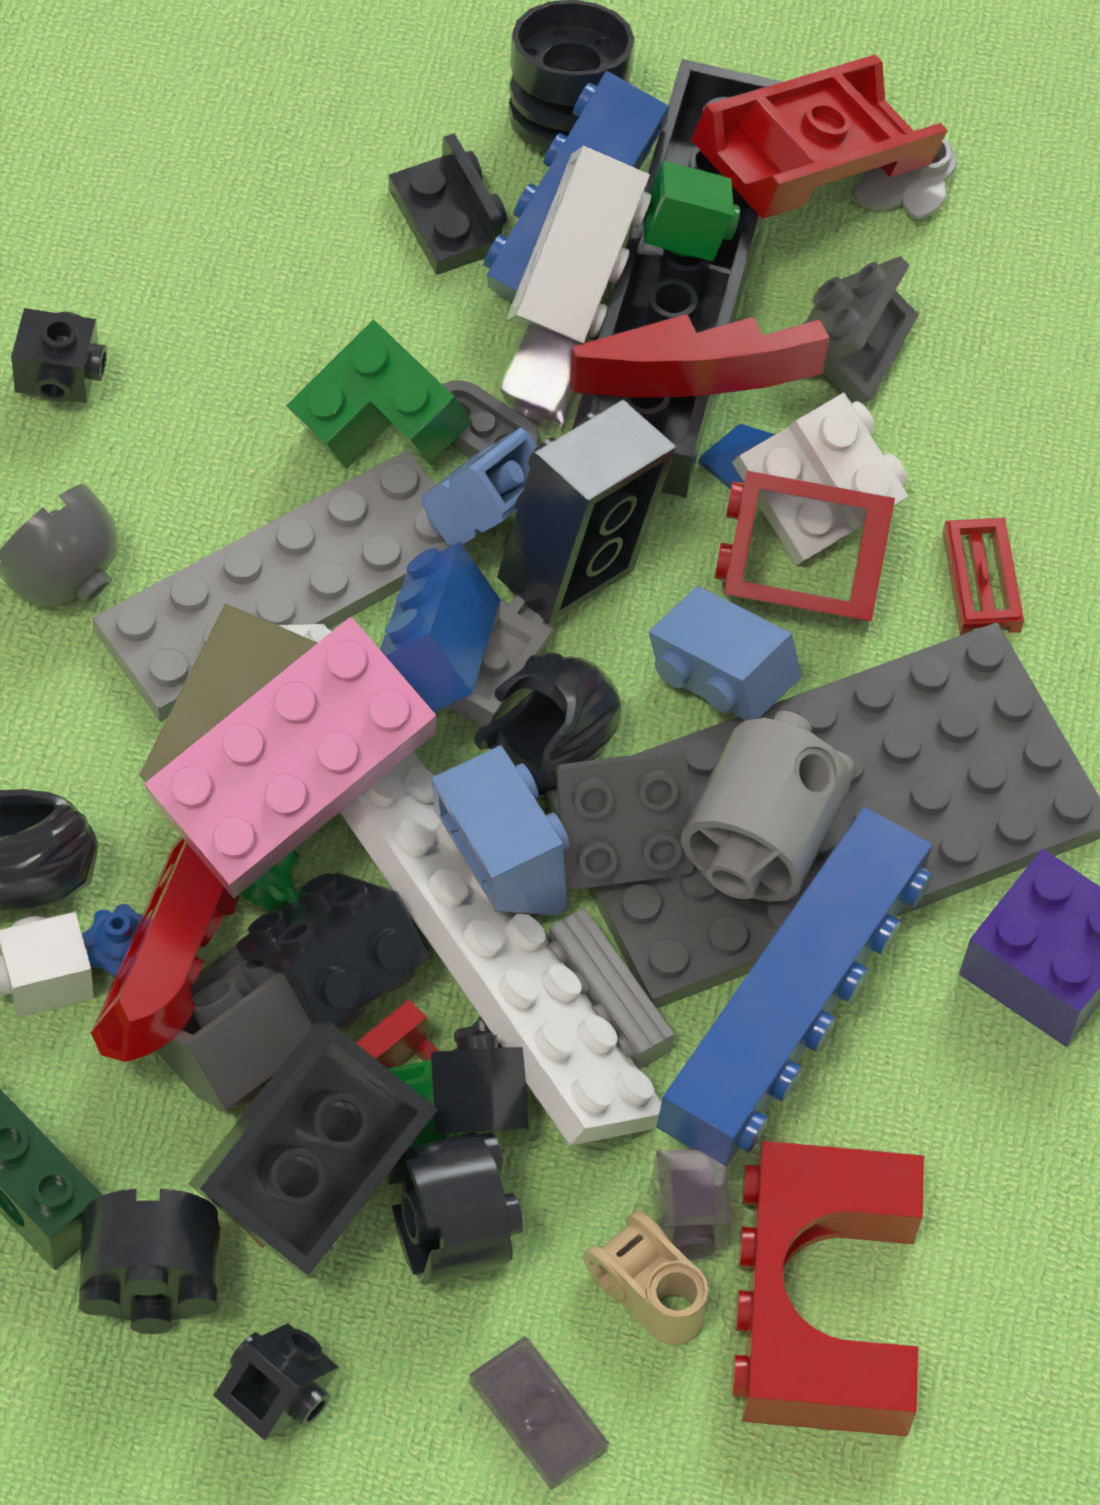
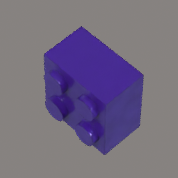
(1042, 948)

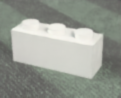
(581, 246)

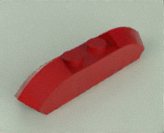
(153, 984)

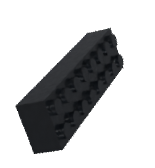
(667, 285)

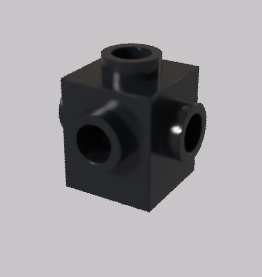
(57, 356)
(277, 1381)

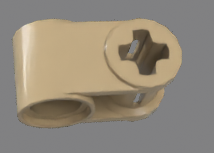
(642, 1269)

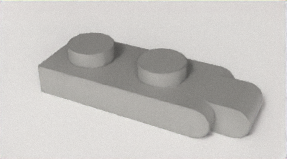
(513, 639)

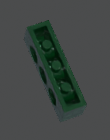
(40, 1188)

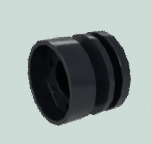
(554, 58)

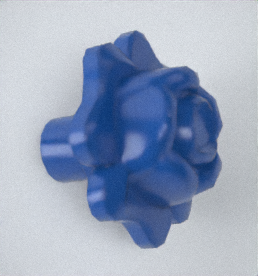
(110, 937)

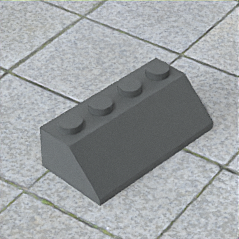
(243, 1028)

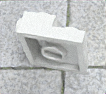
(828, 449)

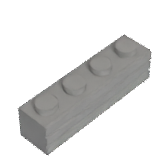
(611, 988)

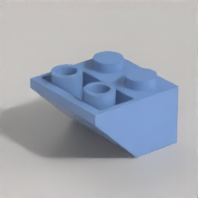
(504, 833)

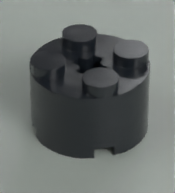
(454, 1208)
(150, 1258)

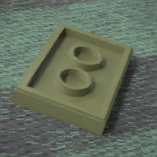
(232, 666)

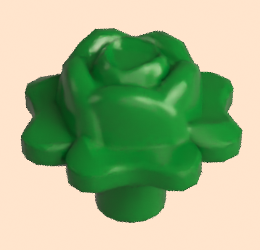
(275, 885)

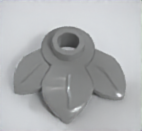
(918, 190)

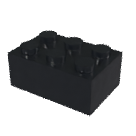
(584, 510)
(313, 1147)

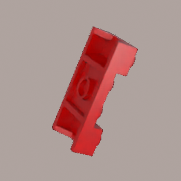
(809, 134)

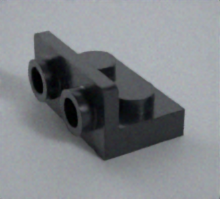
(449, 207)

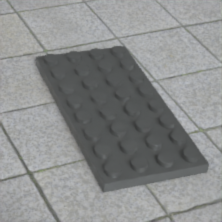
(940, 746)

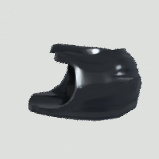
(560, 721)
(44, 850)

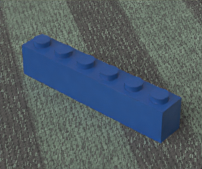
(795, 987)

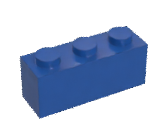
(441, 625)

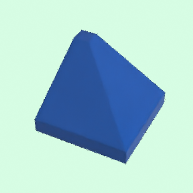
(720, 456)

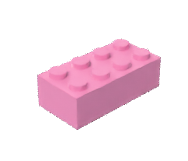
(292, 757)

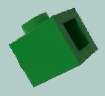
(690, 211)

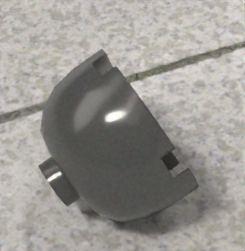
(62, 551)

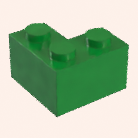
(377, 387)

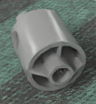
(767, 808)

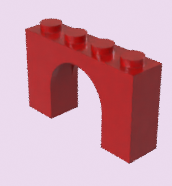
(789, 1366)

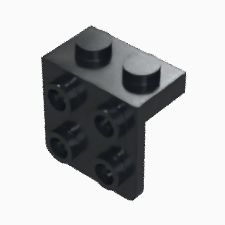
(336, 945)

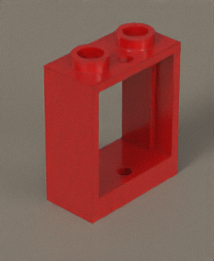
(870, 556)

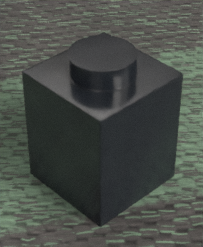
(479, 1087)

